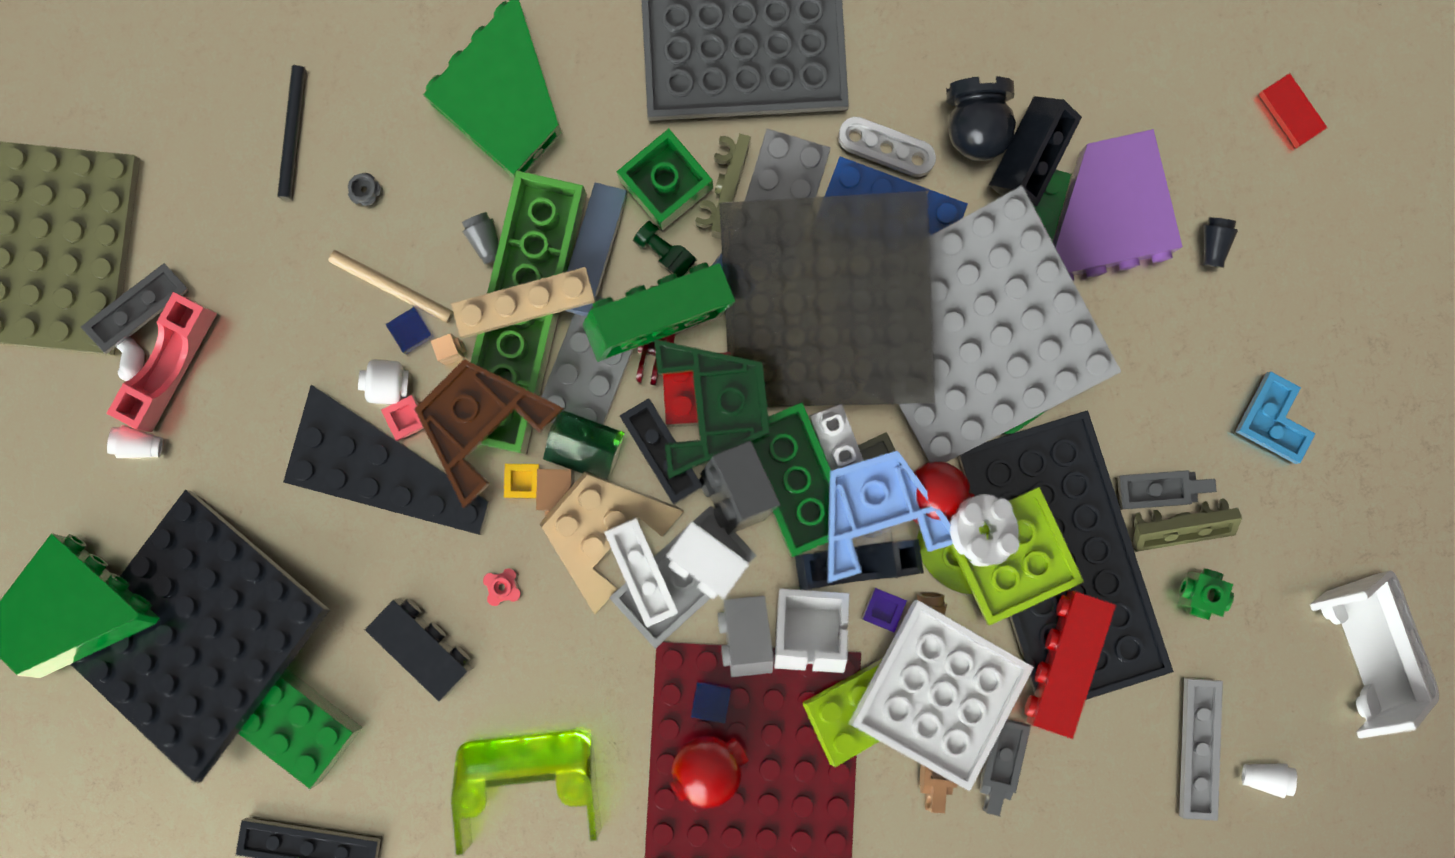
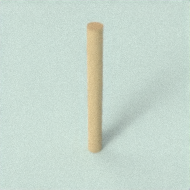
(391, 286)

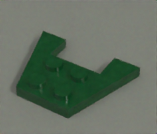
(728, 402)

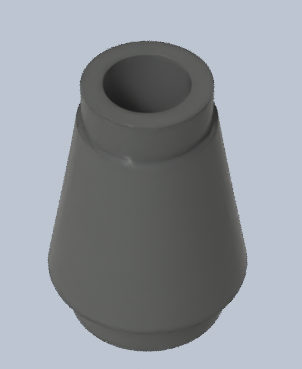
(482, 236)

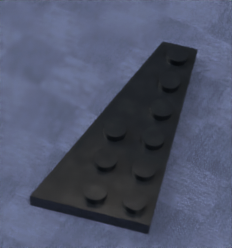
(361, 463)

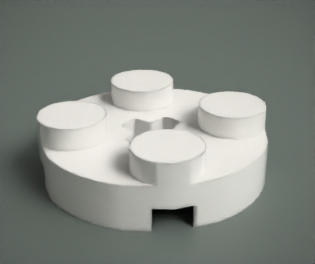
(1002, 525)

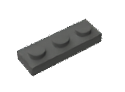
(133, 309)

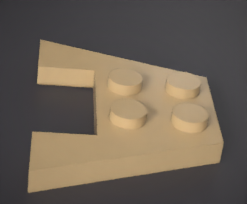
(579, 523)

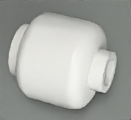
(383, 381)

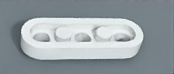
(902, 145)

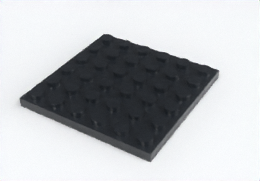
(220, 639)

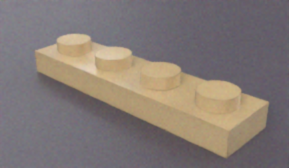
(523, 302)

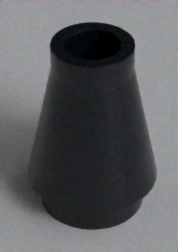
(1218, 239)

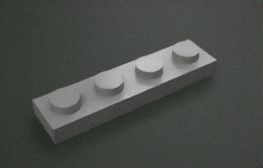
(1201, 749)

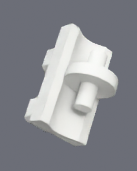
(836, 437)

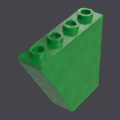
(499, 92)
(66, 609)

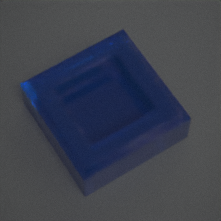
(409, 330)
(711, 702)

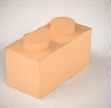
(448, 349)

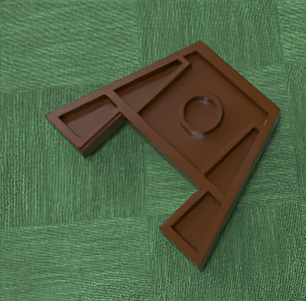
(466, 411)

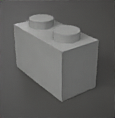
(747, 636)

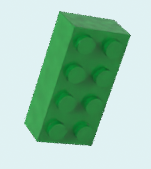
(657, 311)
(798, 477)
(300, 730)

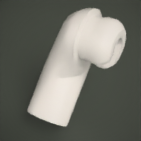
(131, 359)

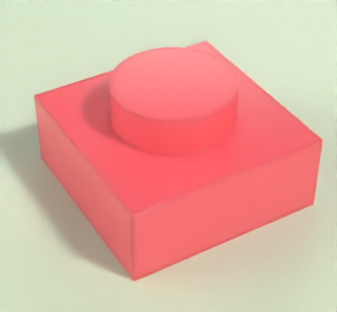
(403, 418)

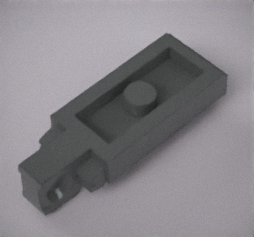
(1161, 489)
(1004, 766)

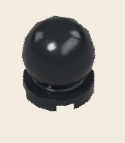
(982, 120)

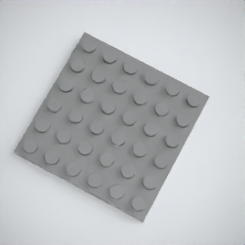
(1004, 330)

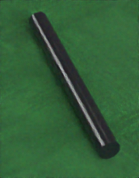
(291, 132)

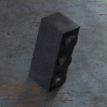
(1036, 148)
(650, 436)
(420, 648)

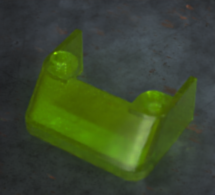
(523, 759)

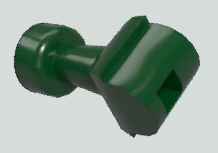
(673, 259)

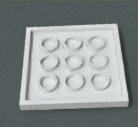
(941, 695)

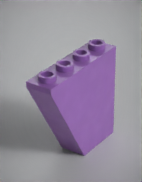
(1117, 208)

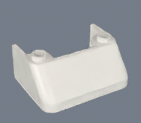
(1387, 651)

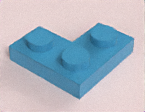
(1267, 421)

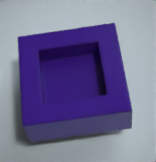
(884, 609)

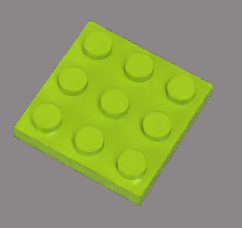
(1031, 574)

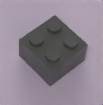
(738, 488)

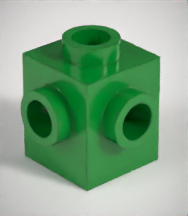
(1195, 589)

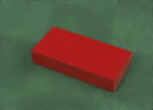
(1292, 110)

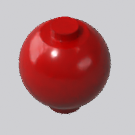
(945, 488)
(708, 771)

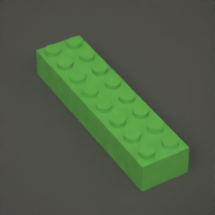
(533, 245)

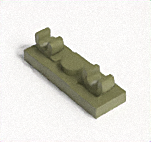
(726, 184)
(1186, 527)

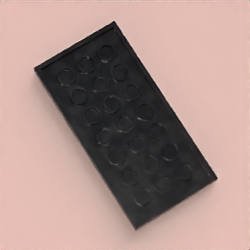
(1075, 482)

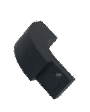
(876, 562)

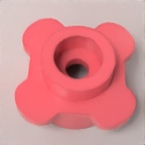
(496, 595)

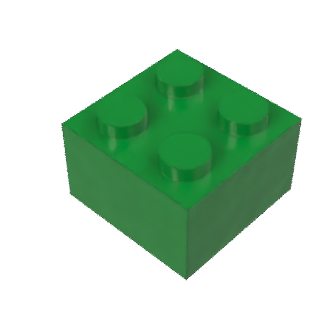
(665, 179)

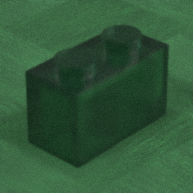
(583, 445)

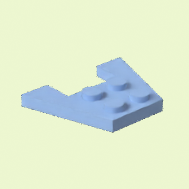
(873, 498)

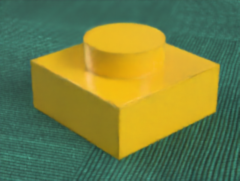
(520, 480)

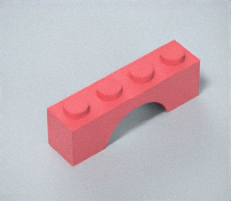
(180, 333)

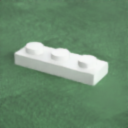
(641, 572)

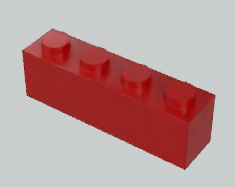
(1069, 663)

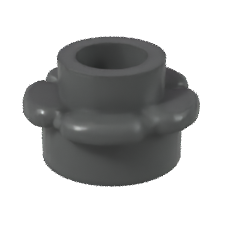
(356, 184)

